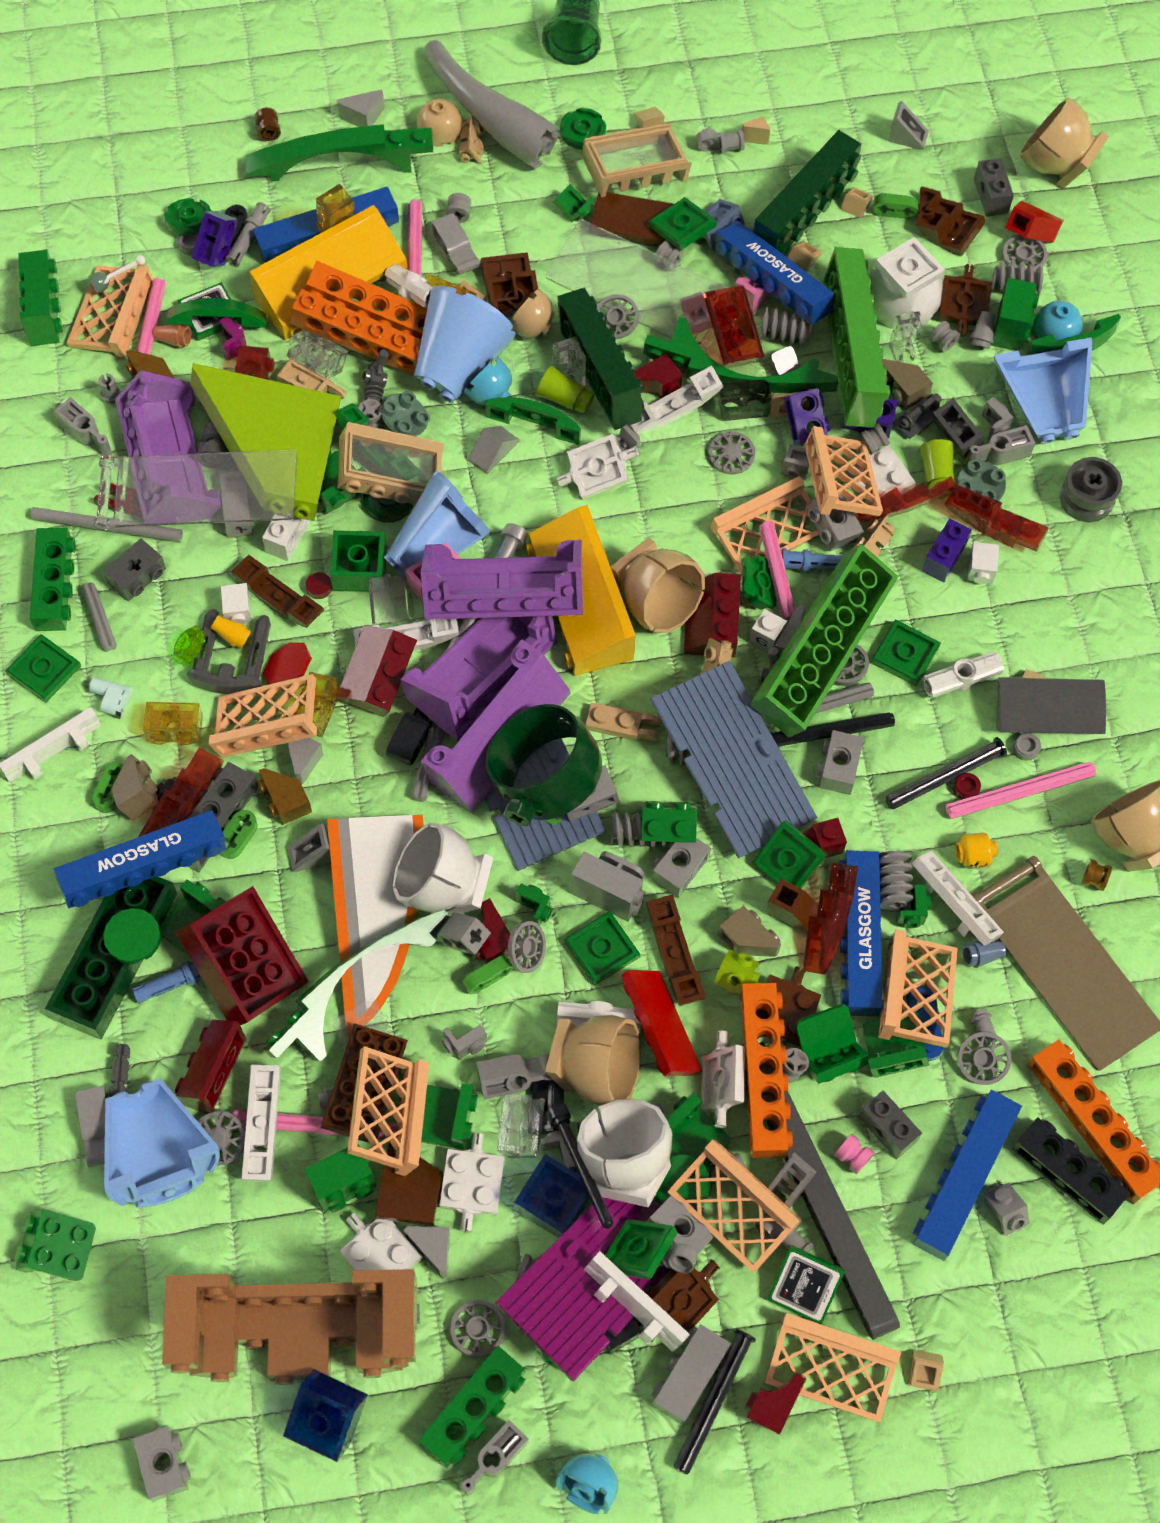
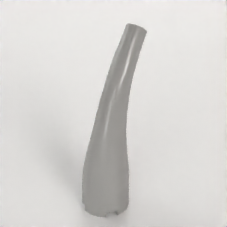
(507, 121)

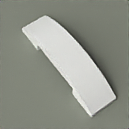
(680, 402)
(426, 632)

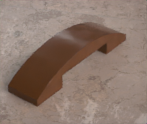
(276, 594)
(674, 950)

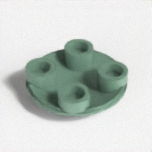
(404, 414)
(982, 478)

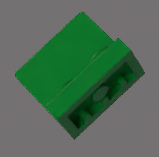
(893, 1054)

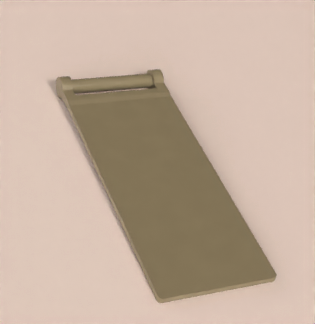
(1069, 967)

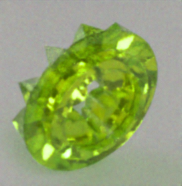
(188, 645)

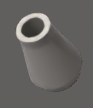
(984, 331)

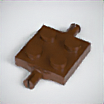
(964, 299)
(796, 1004)
(686, 1295)

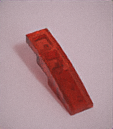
(895, 504)
(184, 792)
(828, 926)

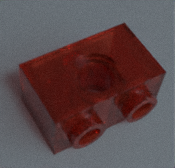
(254, 361)

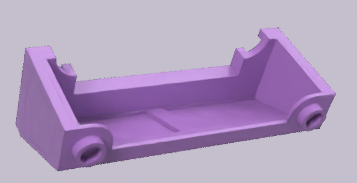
(156, 415)
(502, 585)
(474, 670)
(463, 770)

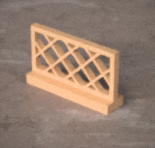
(128, 312)
(824, 472)
(754, 510)
(265, 732)
(894, 990)
(409, 1118)
(752, 1187)
(848, 1345)

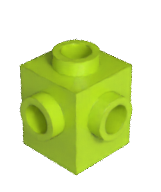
(737, 970)

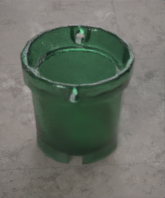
(573, 31)

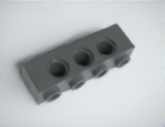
(232, 779)

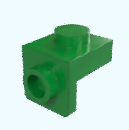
(572, 203)
(534, 899)
(920, 907)

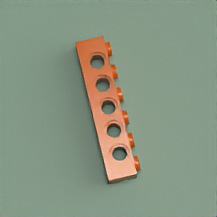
(368, 298)
(355, 331)
(1097, 1136)
(762, 1141)

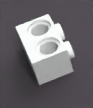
(284, 536)

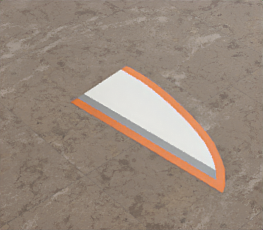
(363, 872)

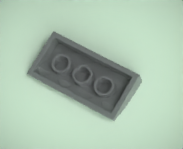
(1051, 705)

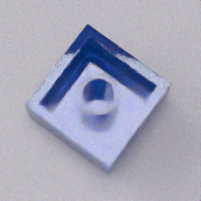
(552, 1197)
(325, 1415)

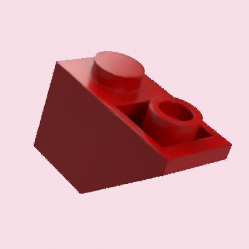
(1033, 223)

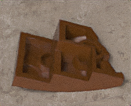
(947, 222)
(508, 281)
(411, 1196)

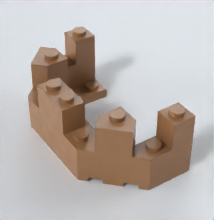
(213, 1315)

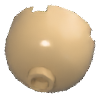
(443, 119)
(534, 316)

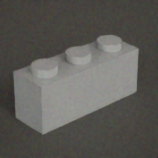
(690, 1373)

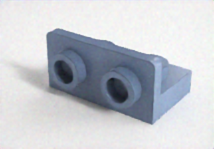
(725, 215)

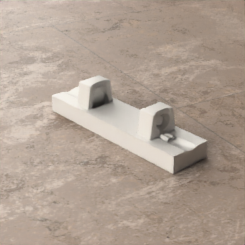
(52, 743)
(972, 915)
(261, 1123)
(636, 1301)

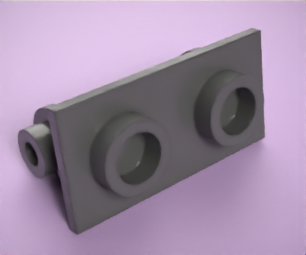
(918, 416)

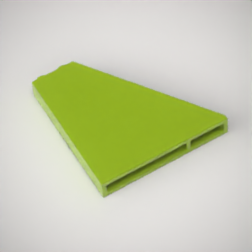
(272, 416)

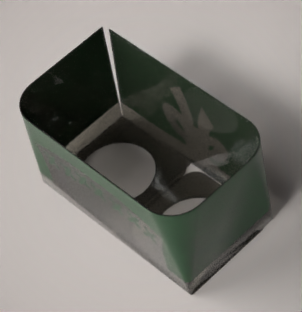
(734, 391)

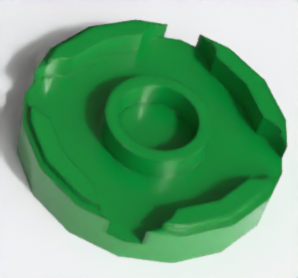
(581, 125)
(185, 216)
(132, 936)
(679, 1165)

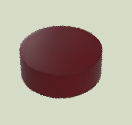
(318, 585)
(966, 785)

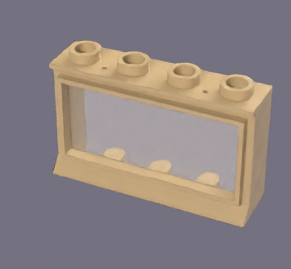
(634, 155)
(386, 463)

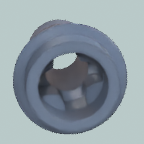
(978, 955)

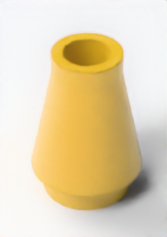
(231, 631)

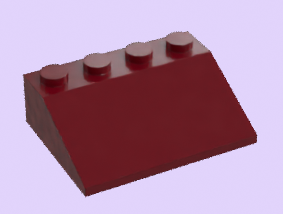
(242, 957)

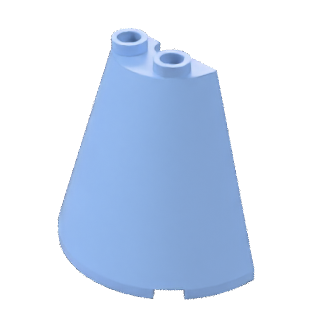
(459, 341)
(1051, 388)
(436, 519)
(153, 1147)

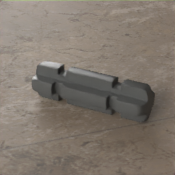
(119, 1069)

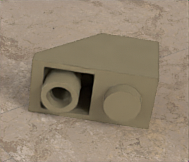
(907, 382)
(134, 788)
(747, 935)

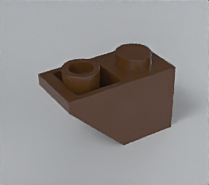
(792, 905)

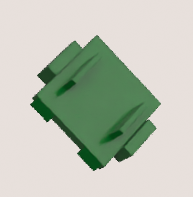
(757, 582)

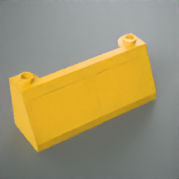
(355, 246)
(604, 630)

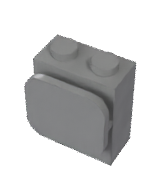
(609, 884)

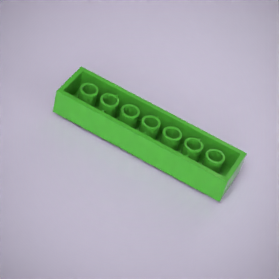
(856, 339)
(824, 641)

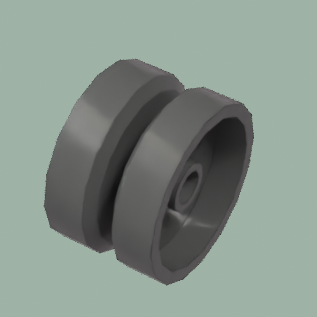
(1090, 489)

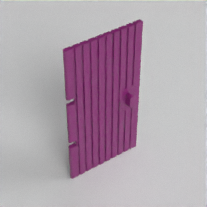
(557, 1298)

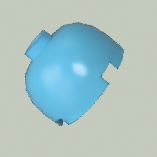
(1059, 319)
(490, 383)
(589, 1482)

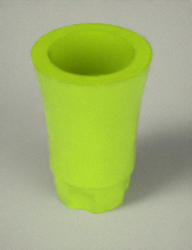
(564, 391)
(937, 461)

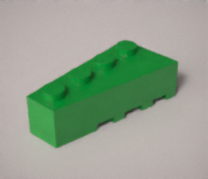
(39, 298)

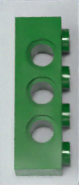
(48, 544)
(498, 1365)

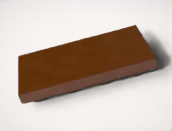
(629, 217)
(340, 1105)

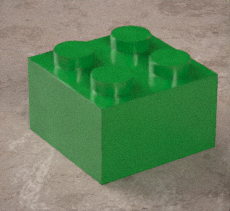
(1015, 314)
(357, 558)
(340, 1180)

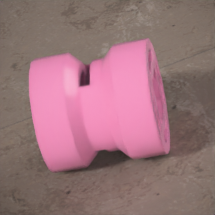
(852, 1152)

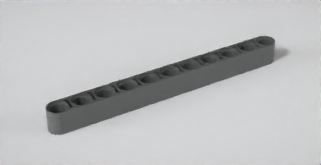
(837, 1229)

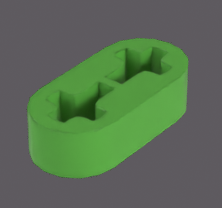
(895, 206)
(104, 786)
(242, 837)
(487, 974)

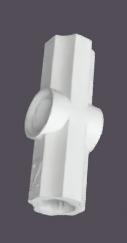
(409, 284)
(950, 679)
(580, 1013)

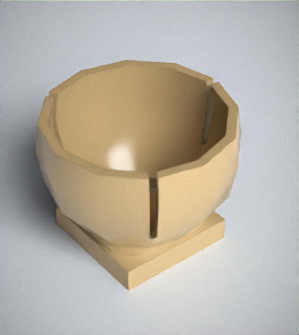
(1063, 143)
(655, 586)
(1134, 827)
(596, 1058)

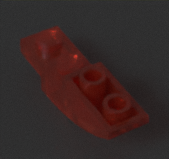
(997, 523)

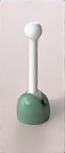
(101, 281)

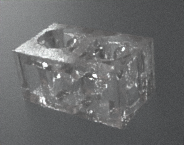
(317, 354)

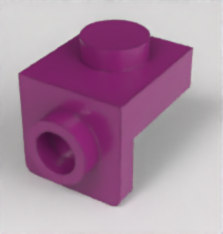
(235, 336)

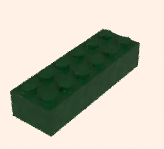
(809, 192)
(606, 366)
(94, 979)

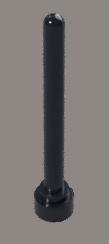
(560, 1118)

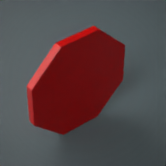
(287, 663)

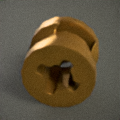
(1094, 874)

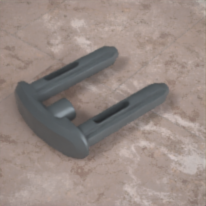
(224, 680)

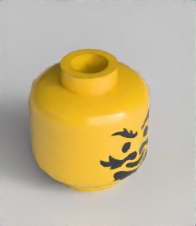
(976, 850)

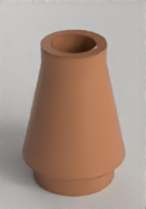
(175, 334)

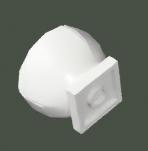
(906, 282)
(441, 872)
(631, 1153)

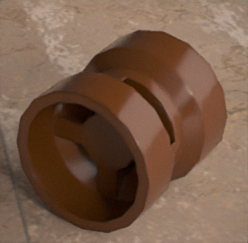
(267, 123)

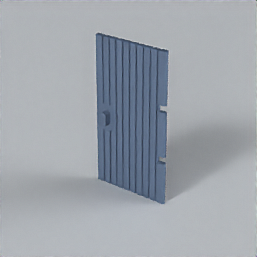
(733, 757)
(540, 839)

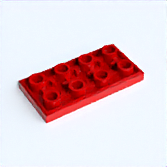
(661, 1023)

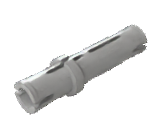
(246, 236)

